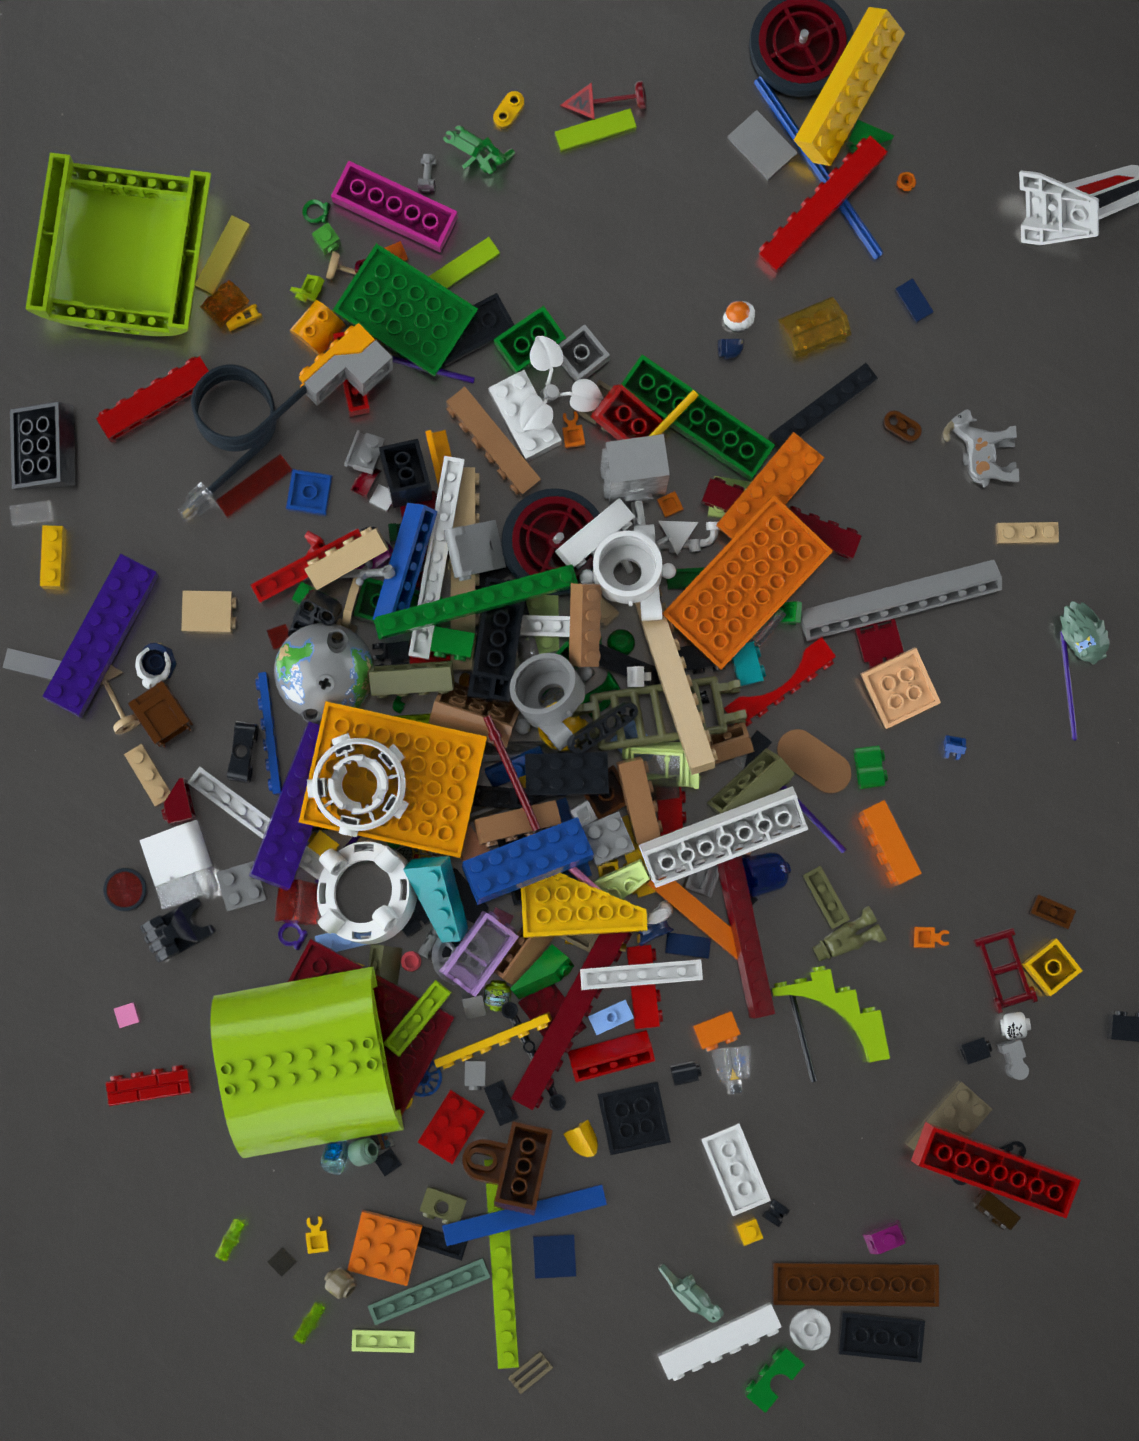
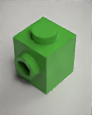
(326, 239)

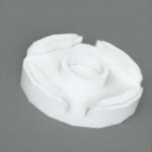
(810, 1329)

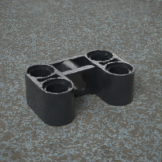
(315, 607)
(240, 767)

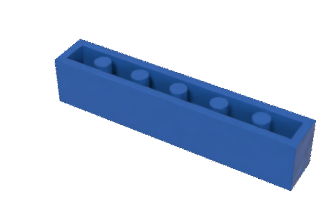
(406, 559)

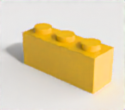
(53, 557)

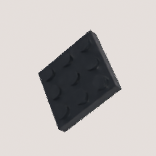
(634, 1118)

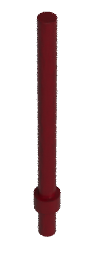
(495, 736)

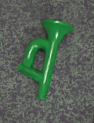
(608, 685)

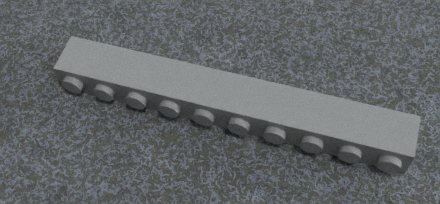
(901, 600)

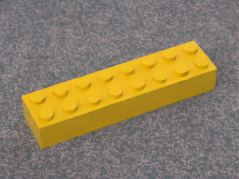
(849, 86)

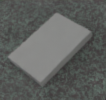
(762, 145)

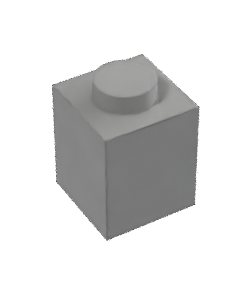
(475, 1074)

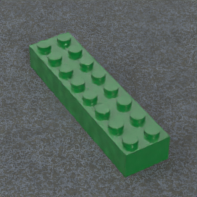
(701, 421)

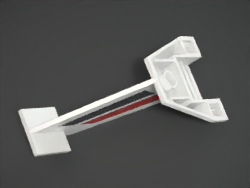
(1073, 209)

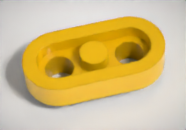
(508, 108)

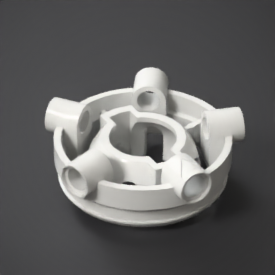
(318, 787)

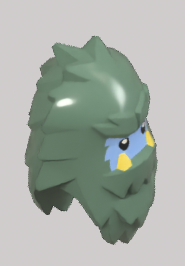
(1084, 632)

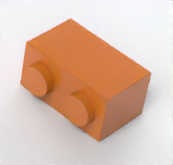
(717, 1030)

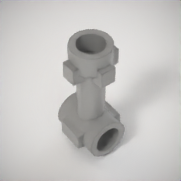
(427, 184)

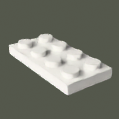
(736, 1169)

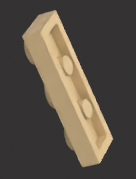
(1027, 533)
(148, 774)

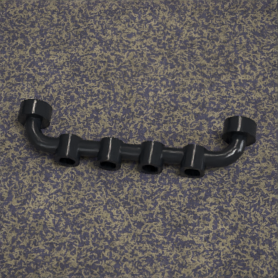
(510, 1010)

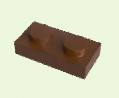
(1052, 911)

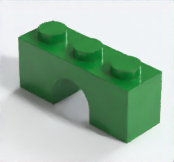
(783, 1363)

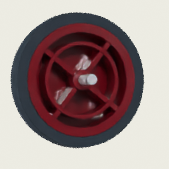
(799, 44)
(540, 527)

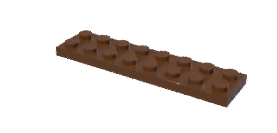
(856, 1284)

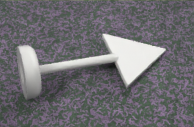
(677, 534)

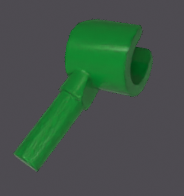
(398, 705)

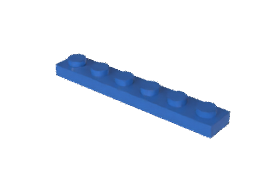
(268, 725)

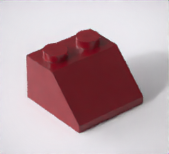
(179, 804)

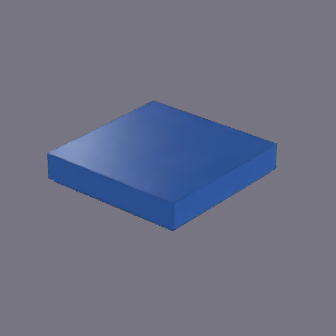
(309, 492)

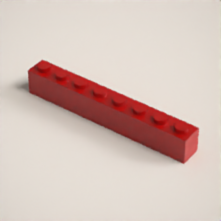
(823, 204)

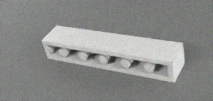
(719, 1340)

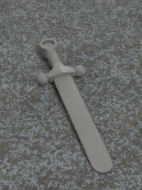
(364, 573)

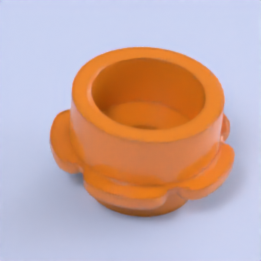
(906, 176)

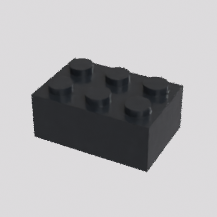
(405, 473)

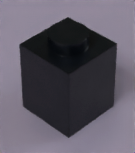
(975, 1050)

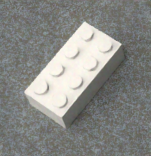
(508, 399)

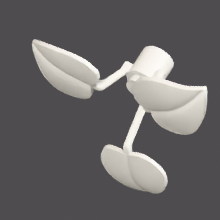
(535, 412)

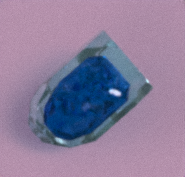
(334, 1157)

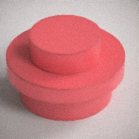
(411, 961)

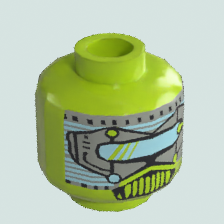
(496, 994)

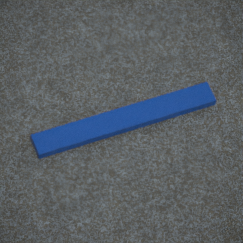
(506, 1219)

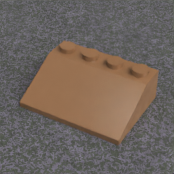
(466, 714)

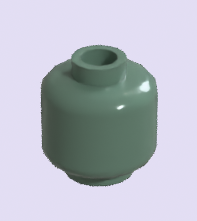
(363, 1152)

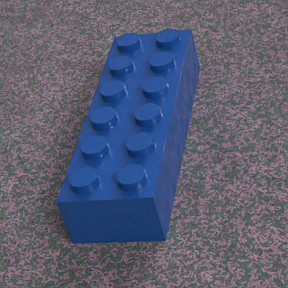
(527, 860)

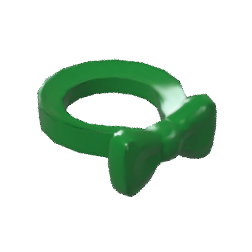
(323, 218)

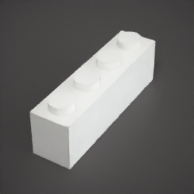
(587, 540)

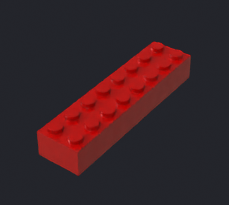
(995, 1170)

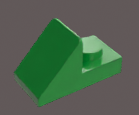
(793, 613)

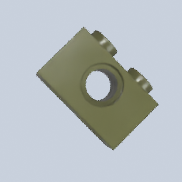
(434, 1196)

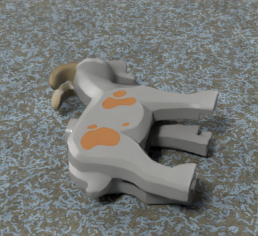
(981, 449)

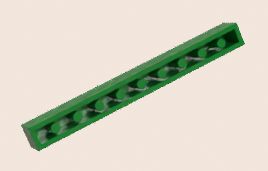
(474, 602)

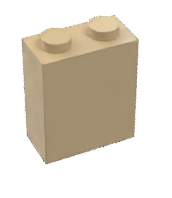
(208, 612)

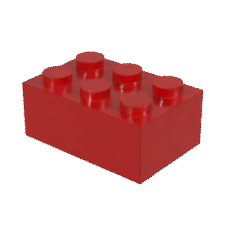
(625, 415)

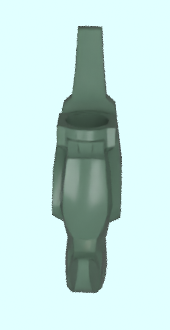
(692, 1295)

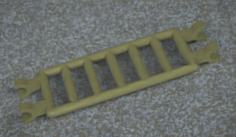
(717, 689)

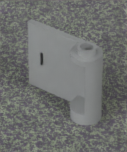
(474, 549)

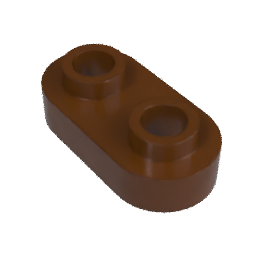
(903, 424)

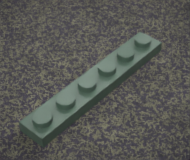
(429, 1291)

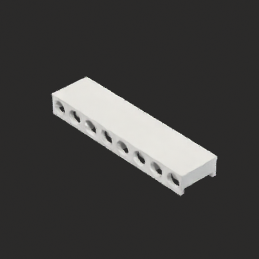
(722, 836)

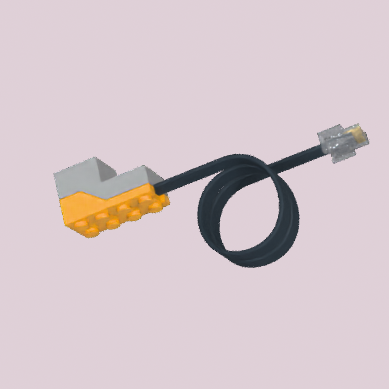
(352, 358)

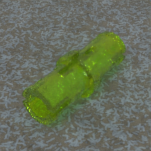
(230, 1240)
(309, 1323)

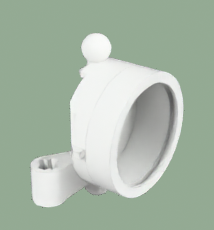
(641, 549)

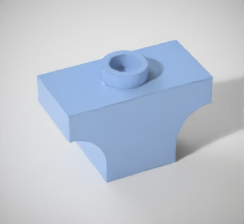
(610, 1017)

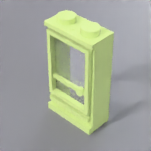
(664, 761)

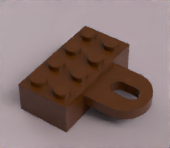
(515, 1166)

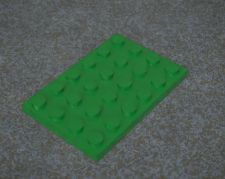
(405, 309)

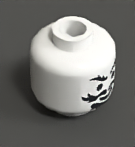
(1015, 1025)

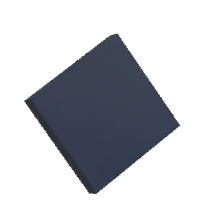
(554, 1256)

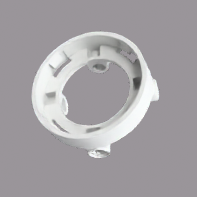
(386, 919)

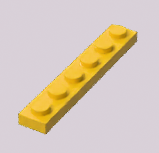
(485, 1045)

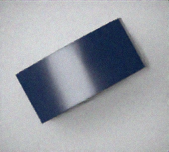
(688, 945)

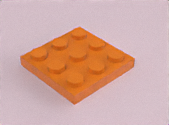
(384, 1247)

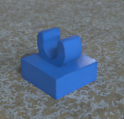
(954, 745)

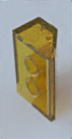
(815, 327)

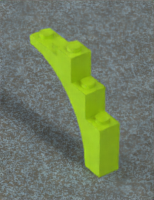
(821, 988)

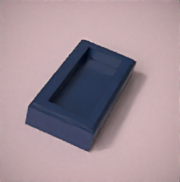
(914, 300)

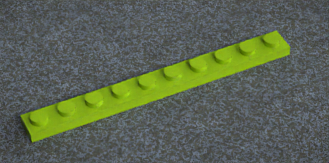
(502, 1289)

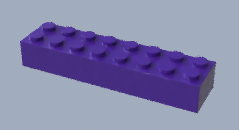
(100, 635)
(285, 836)

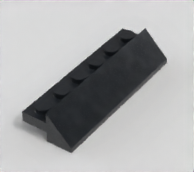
(495, 650)

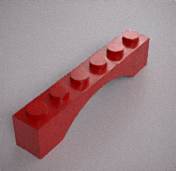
(813, 659)

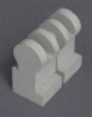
(1014, 1054)

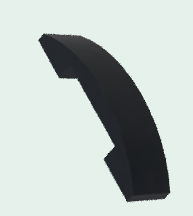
(498, 797)

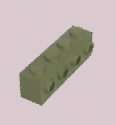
(411, 678)

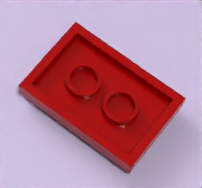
(451, 1126)

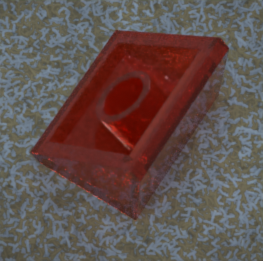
(297, 904)

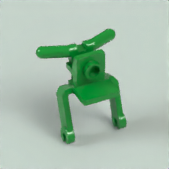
(476, 148)

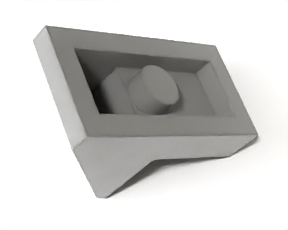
(473, 1005)

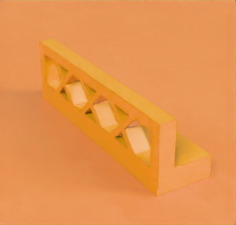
(438, 448)

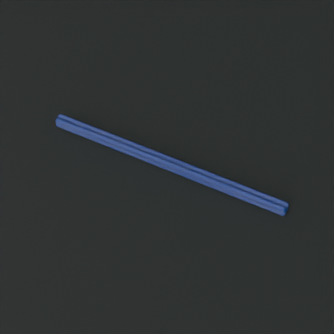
(820, 170)

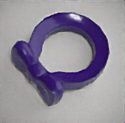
(297, 944)

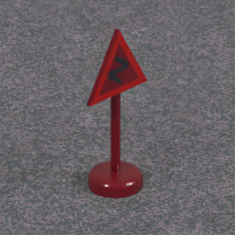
(584, 103)

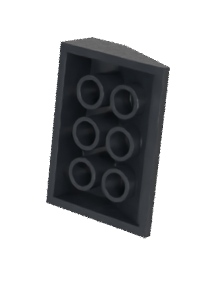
(42, 446)

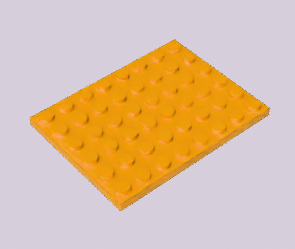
(438, 769)

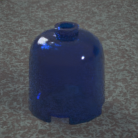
(766, 873)

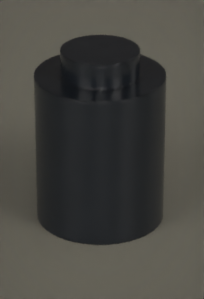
(685, 1073)

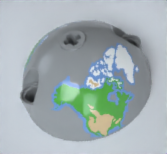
(310, 658)

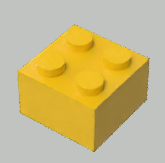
(1051, 967)

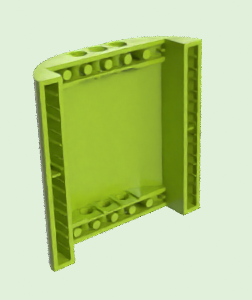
(117, 248)
(302, 1063)

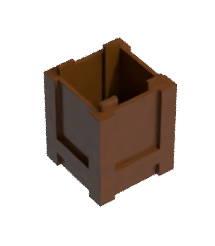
(160, 714)

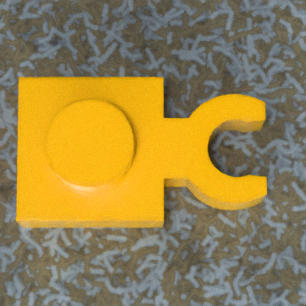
(316, 1239)

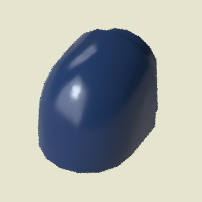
(730, 348)

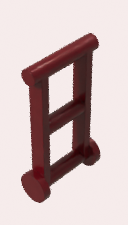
(999, 1002)

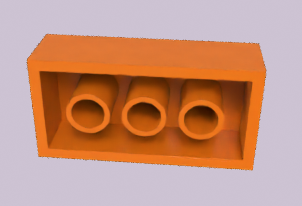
(889, 842)

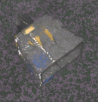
(732, 1066)

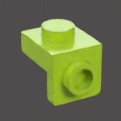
(310, 289)

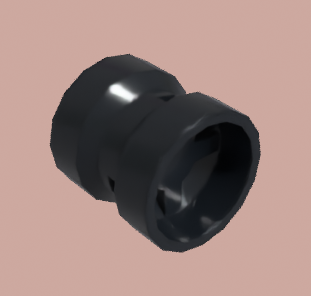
(776, 1213)

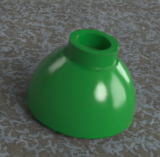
(621, 641)

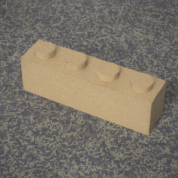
(350, 556)

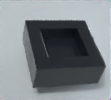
(388, 1162)

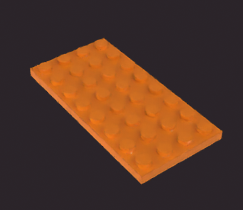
(747, 582)

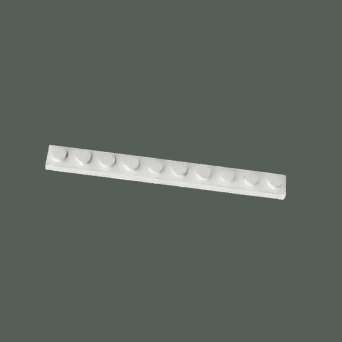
(437, 550)

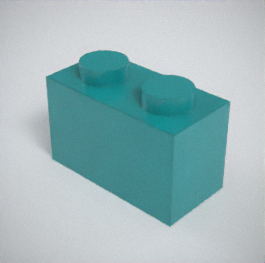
(747, 665)

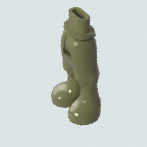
(846, 939)

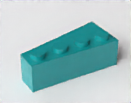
(439, 895)

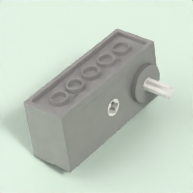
(635, 472)

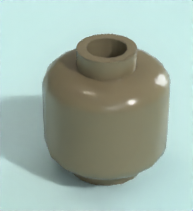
(339, 1283)

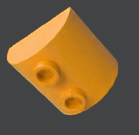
(317, 327)

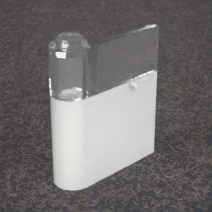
(180, 865)

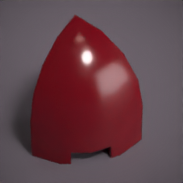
(365, 482)

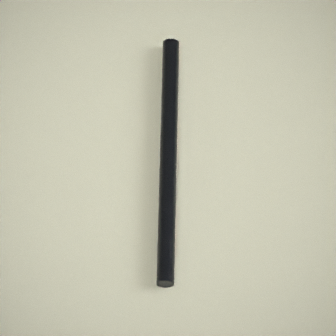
(803, 1038)

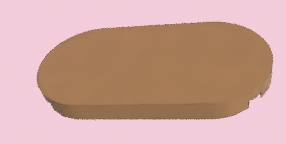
(814, 761)

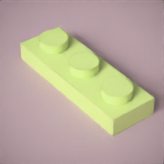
(383, 1340)

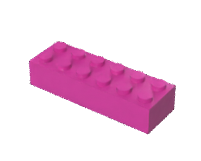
(394, 206)

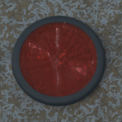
(124, 889)

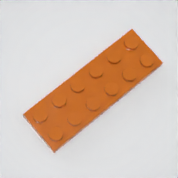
(779, 477)

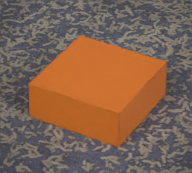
(670, 504)

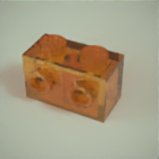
(224, 303)

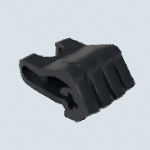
(175, 931)

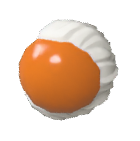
(739, 316)

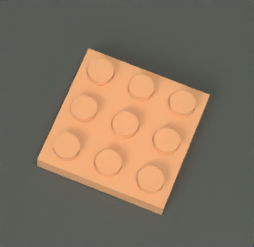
(900, 688)

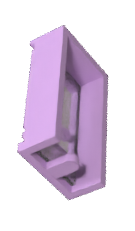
(479, 953)

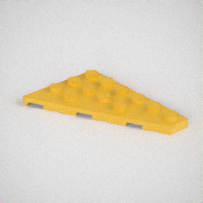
(574, 908)

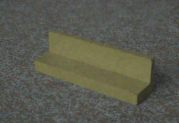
(385, 961)

